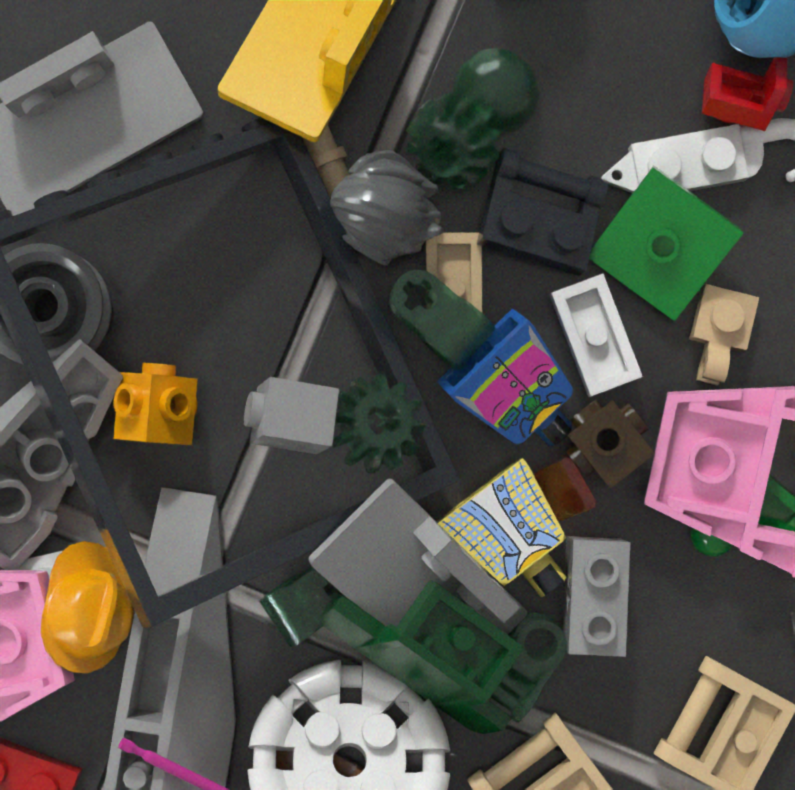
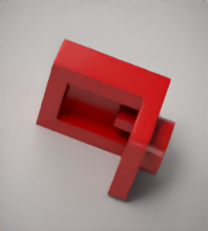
(746, 97)

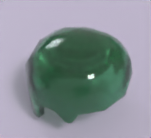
(499, 84)

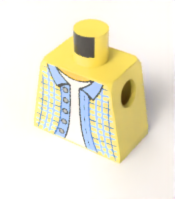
(509, 529)

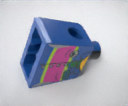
(514, 384)

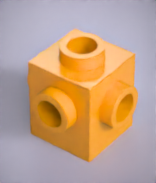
(155, 406)

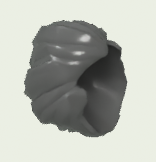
(386, 207)

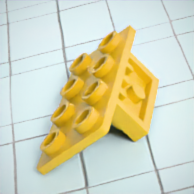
(302, 60)

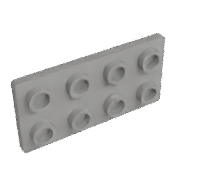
(88, 113)
(391, 553)

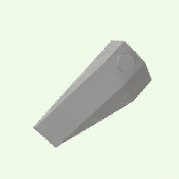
(31, 459)

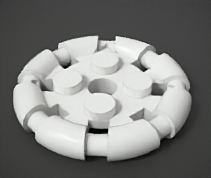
(348, 725)

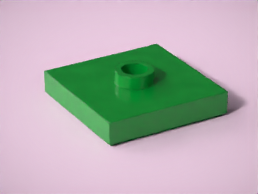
(664, 243)

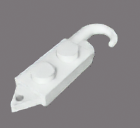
(702, 157)

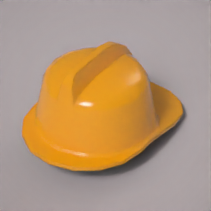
(85, 609)

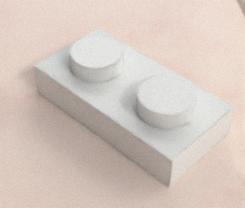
(595, 335)

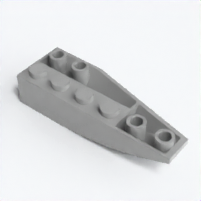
(179, 672)

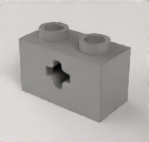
(596, 595)

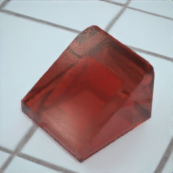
(564, 488)

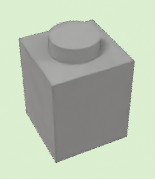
(292, 415)

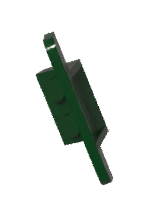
(437, 651)

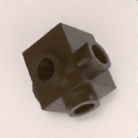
(630, 449)

